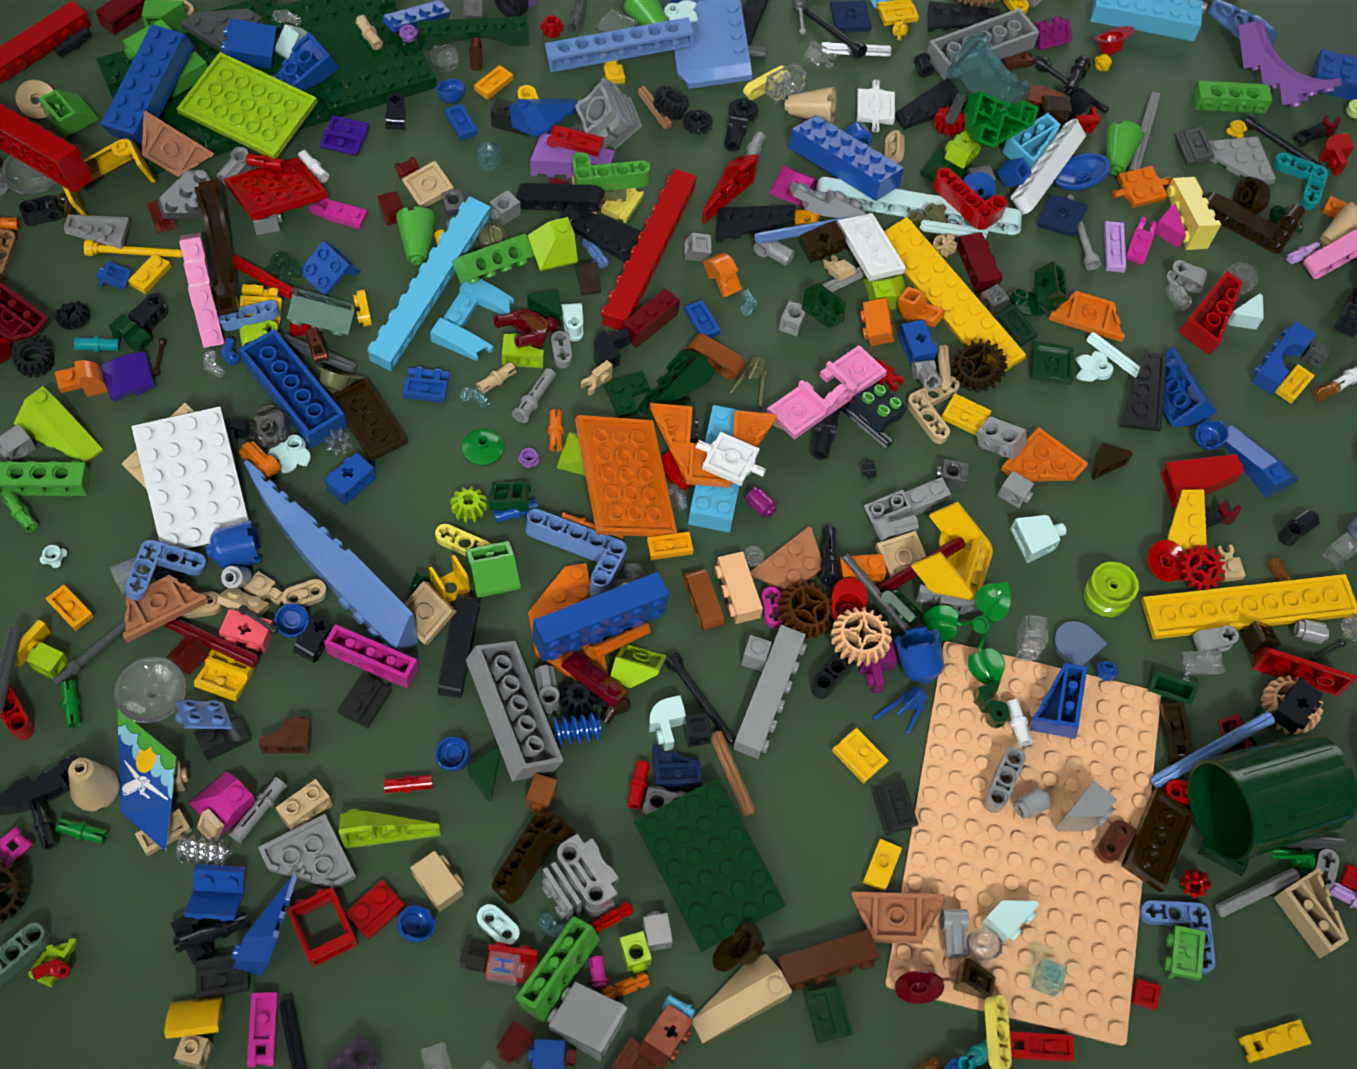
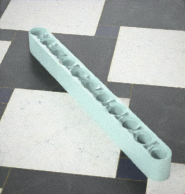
(905, 202)

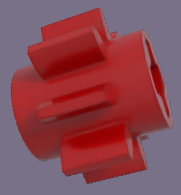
(552, 26)
(1195, 883)

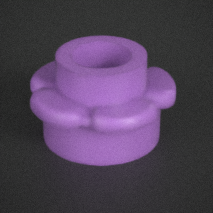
(408, 33)
(528, 453)

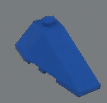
(539, 115)
(1183, 395)
(1259, 464)
(260, 940)

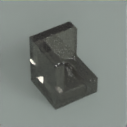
(474, 955)

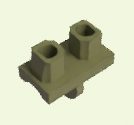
(931, 213)

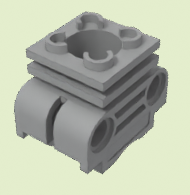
(608, 114)
(580, 880)

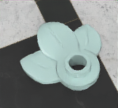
(681, 10)
(1094, 367)
(289, 456)

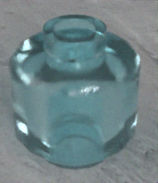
(488, 156)

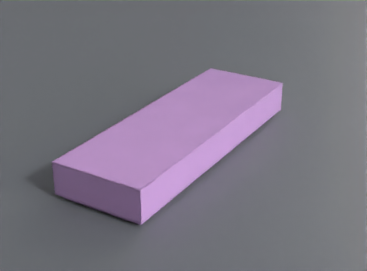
(1114, 246)

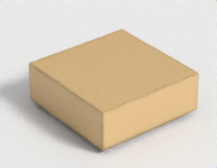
(210, 825)

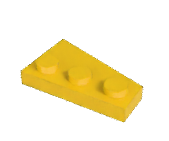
(1189, 520)

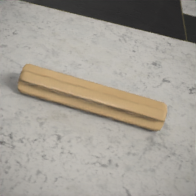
(944, 367)

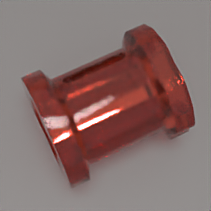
(406, 168)

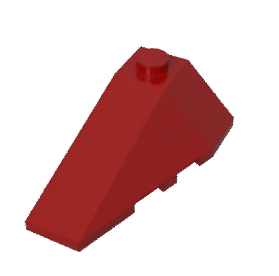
(735, 179)

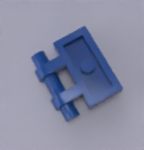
(426, 389)

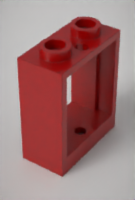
(332, 948)

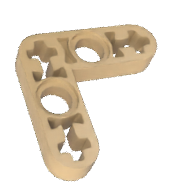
(926, 406)

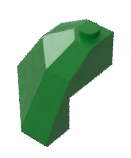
(994, 120)

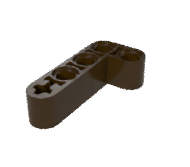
(529, 854)

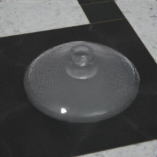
(24, 178)
(142, 680)

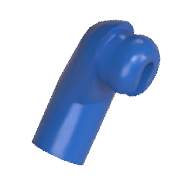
(227, 352)

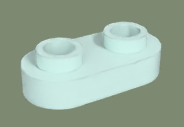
(499, 925)

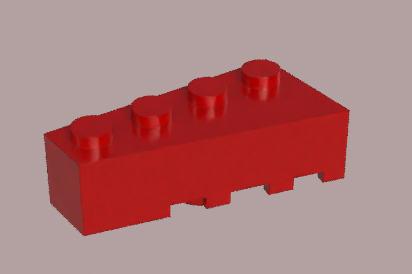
(1210, 318)

